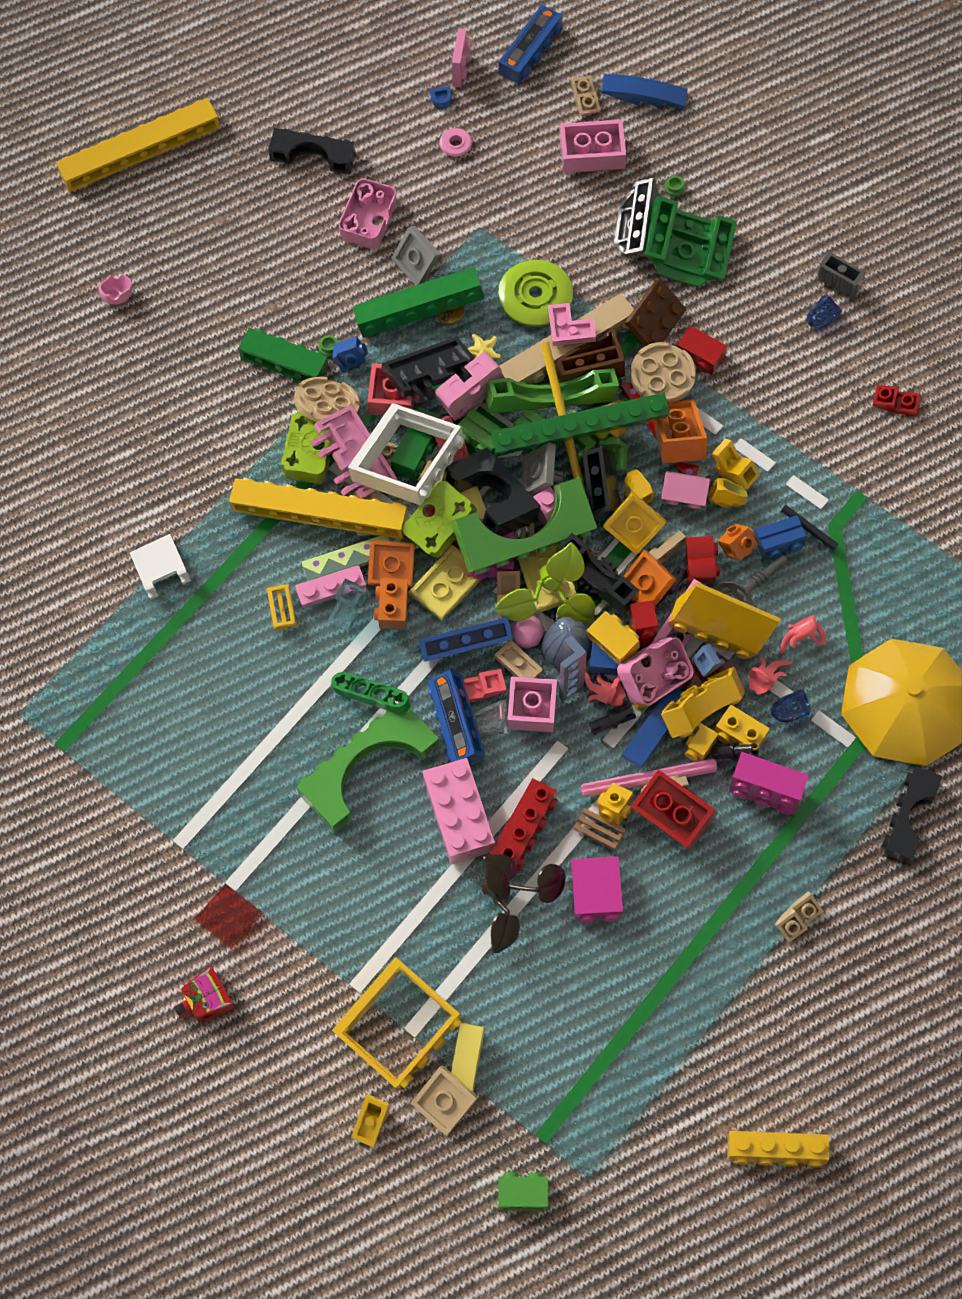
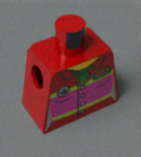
(204, 997)

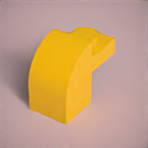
(733, 466)

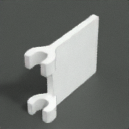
(158, 562)

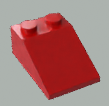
(674, 810)

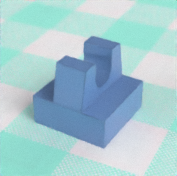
(707, 660)

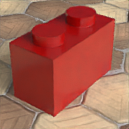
(703, 349)
(643, 622)

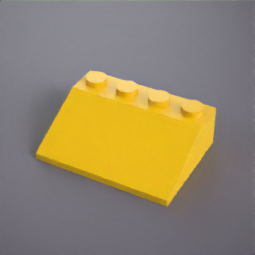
(722, 621)

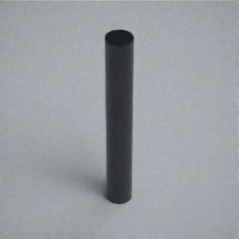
(809, 527)

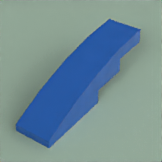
(645, 90)
(651, 733)

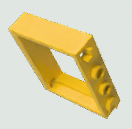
(370, 997)

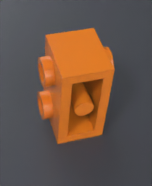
(392, 603)

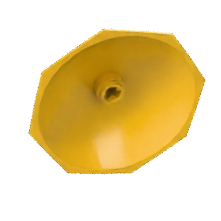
(905, 702)

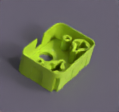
(298, 446)
(438, 527)

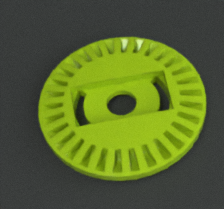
(518, 282)

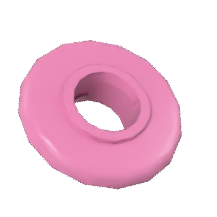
(455, 135)

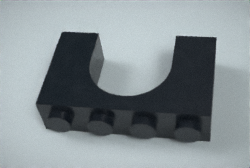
(486, 470)

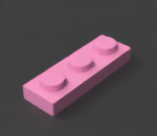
(326, 587)

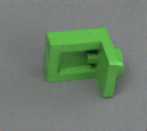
(584, 444)
(620, 451)

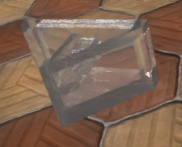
(492, 719)

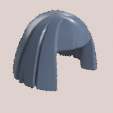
(554, 638)

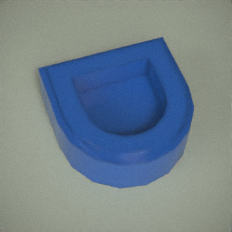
(441, 97)

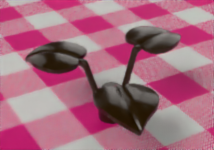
(498, 873)

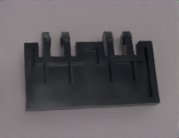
(429, 364)

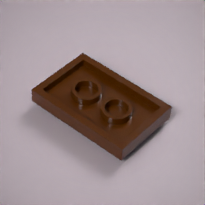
(655, 314)

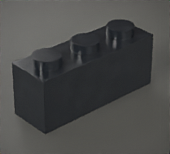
(601, 482)

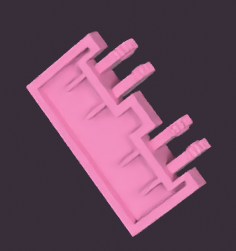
(348, 435)

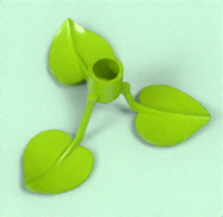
(562, 566)

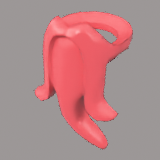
(801, 630)
(763, 678)
(606, 692)

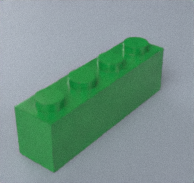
(282, 356)

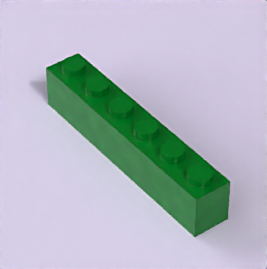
(418, 302)

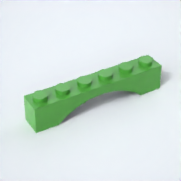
(591, 388)

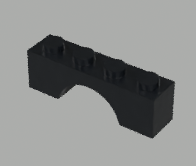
(288, 145)
(612, 588)
(921, 790)

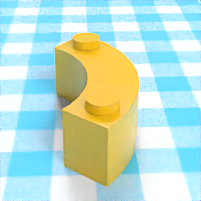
(700, 702)

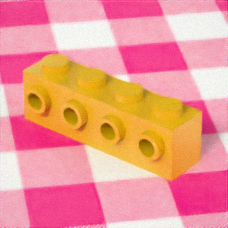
(778, 1148)

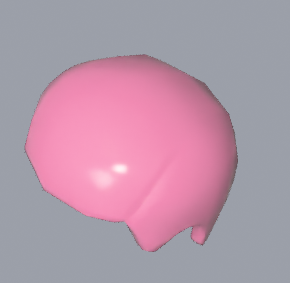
(115, 290)
(527, 632)

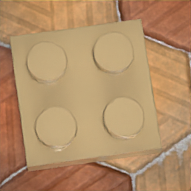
(444, 1100)

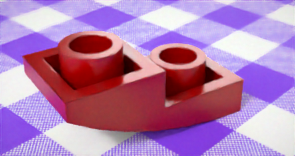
(892, 400)

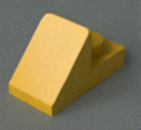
(370, 1120)

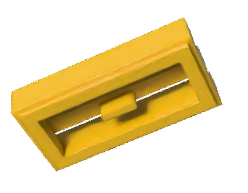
(284, 624)

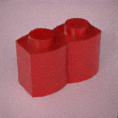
(700, 559)

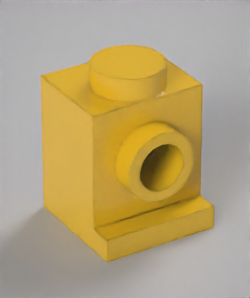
(700, 743)

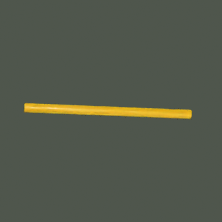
(555, 386)

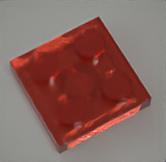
(228, 916)

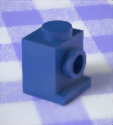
(349, 353)

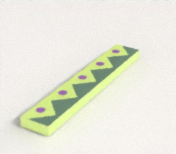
(344, 558)

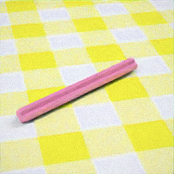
(643, 778)

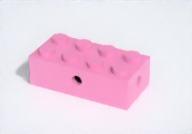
(458, 811)

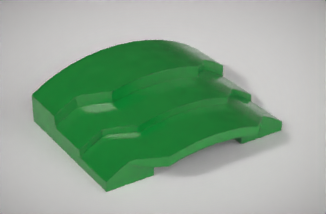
(688, 245)

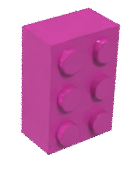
(768, 784)

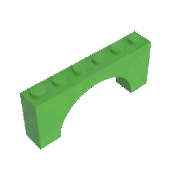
(483, 548)
(392, 731)

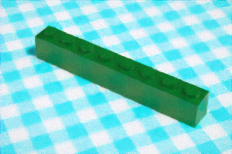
(580, 424)

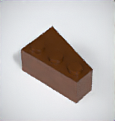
(597, 355)

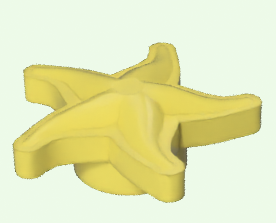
(484, 346)

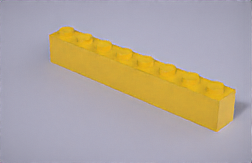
(138, 144)
(318, 508)

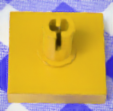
(634, 523)

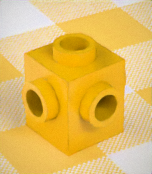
(615, 804)

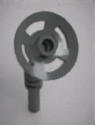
(751, 585)

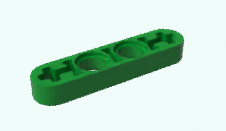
(371, 691)

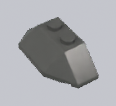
(634, 218)

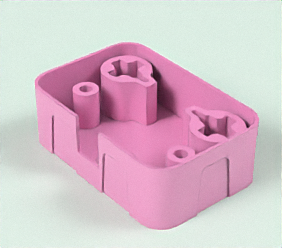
(357, 218)
(461, 397)
(667, 671)

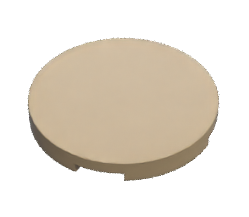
(663, 369)
(321, 397)

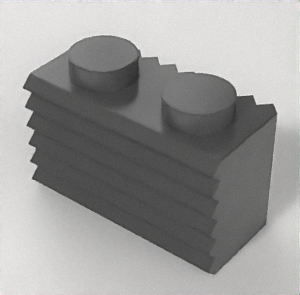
(840, 275)

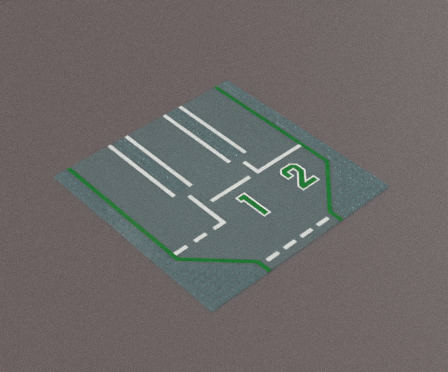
(218, 717)

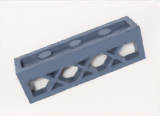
(572, 669)

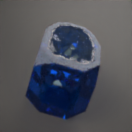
(823, 312)
(791, 707)

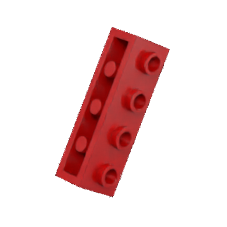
(526, 822)

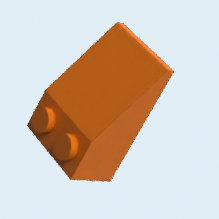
(681, 434)

